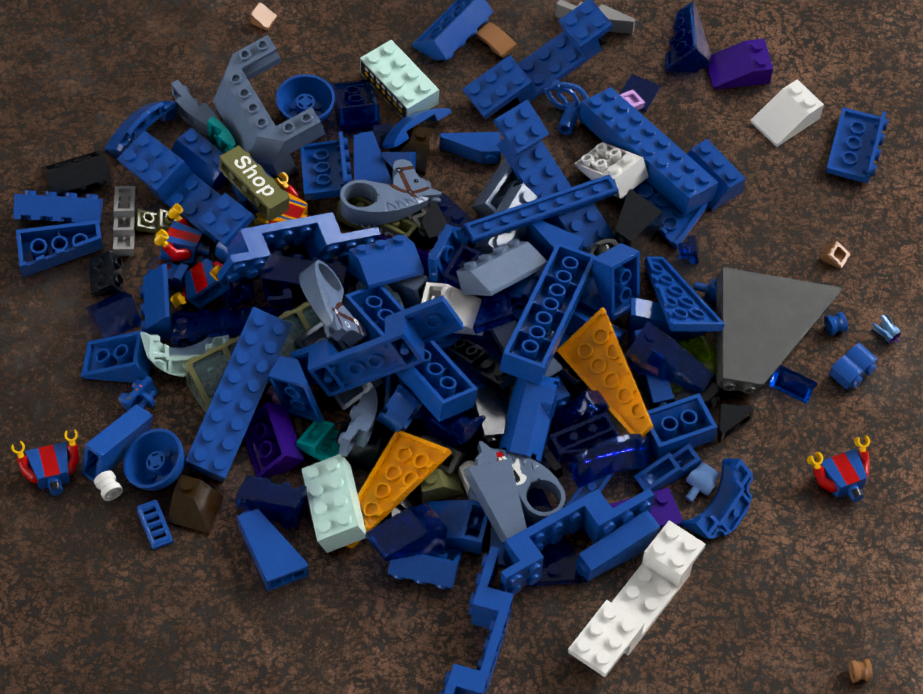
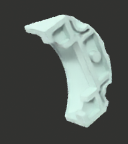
(172, 359)

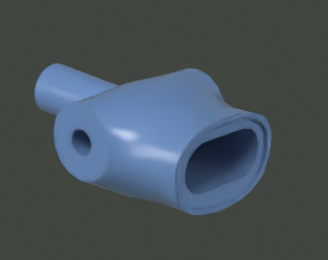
(701, 480)

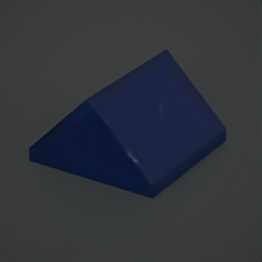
(115, 314)

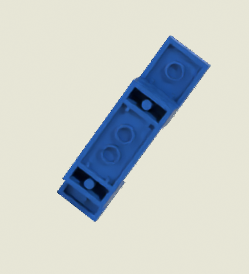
(552, 61)
(540, 173)
(174, 183)
(318, 233)
(395, 351)
(589, 512)
(490, 610)

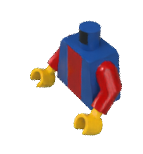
(181, 240)
(201, 284)
(50, 464)
(844, 472)

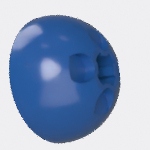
(302, 93)
(154, 460)

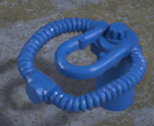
(571, 109)

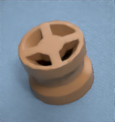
(860, 670)

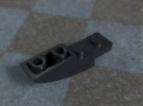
(479, 363)

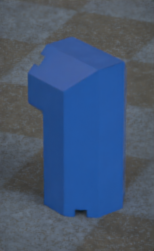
(530, 417)

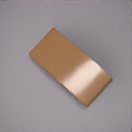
(497, 39)

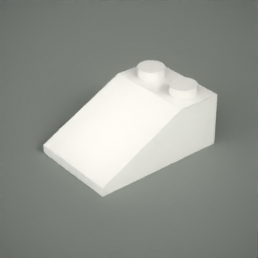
(788, 113)

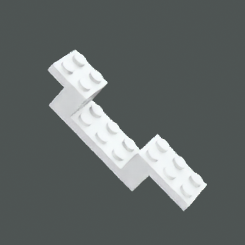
(626, 619)

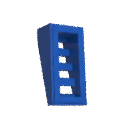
(150, 511)

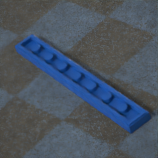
(540, 209)

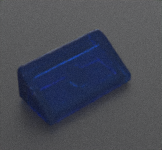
(793, 383)

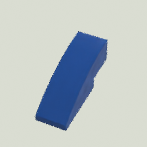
(669, 469)

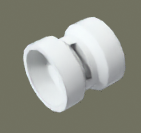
(107, 484)

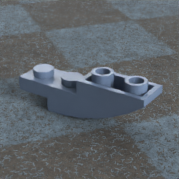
(191, 110)
(361, 423)

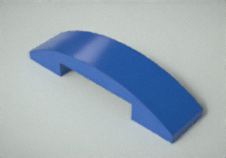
(398, 133)

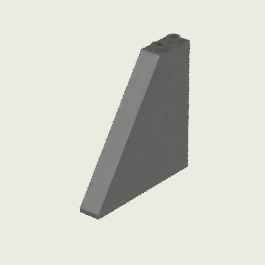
(762, 324)

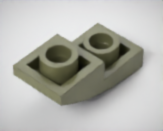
(152, 222)

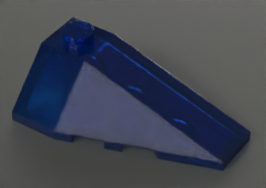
(689, 46)
(664, 358)

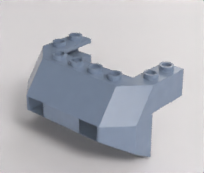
(250, 121)

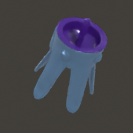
(888, 331)

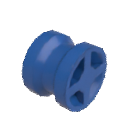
(835, 323)

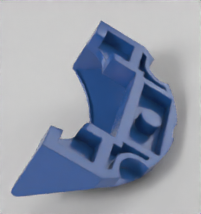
(137, 123)
(729, 503)

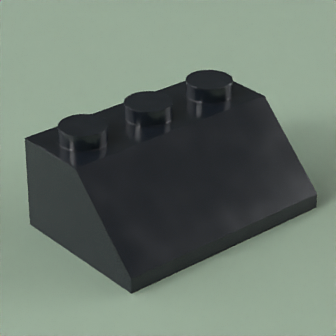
(76, 173)

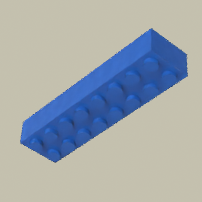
(667, 165)
(547, 314)
(436, 380)
(237, 395)

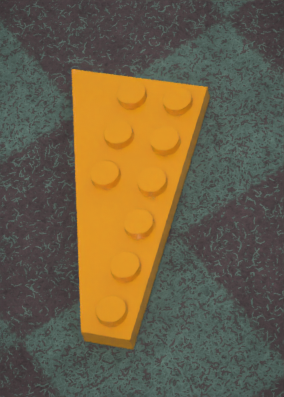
(602, 365)
(396, 474)

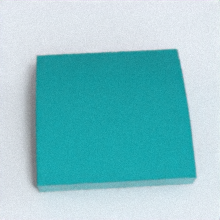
(220, 135)
(319, 440)

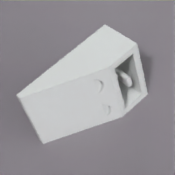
(624, 167)
(464, 305)

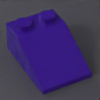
(741, 65)

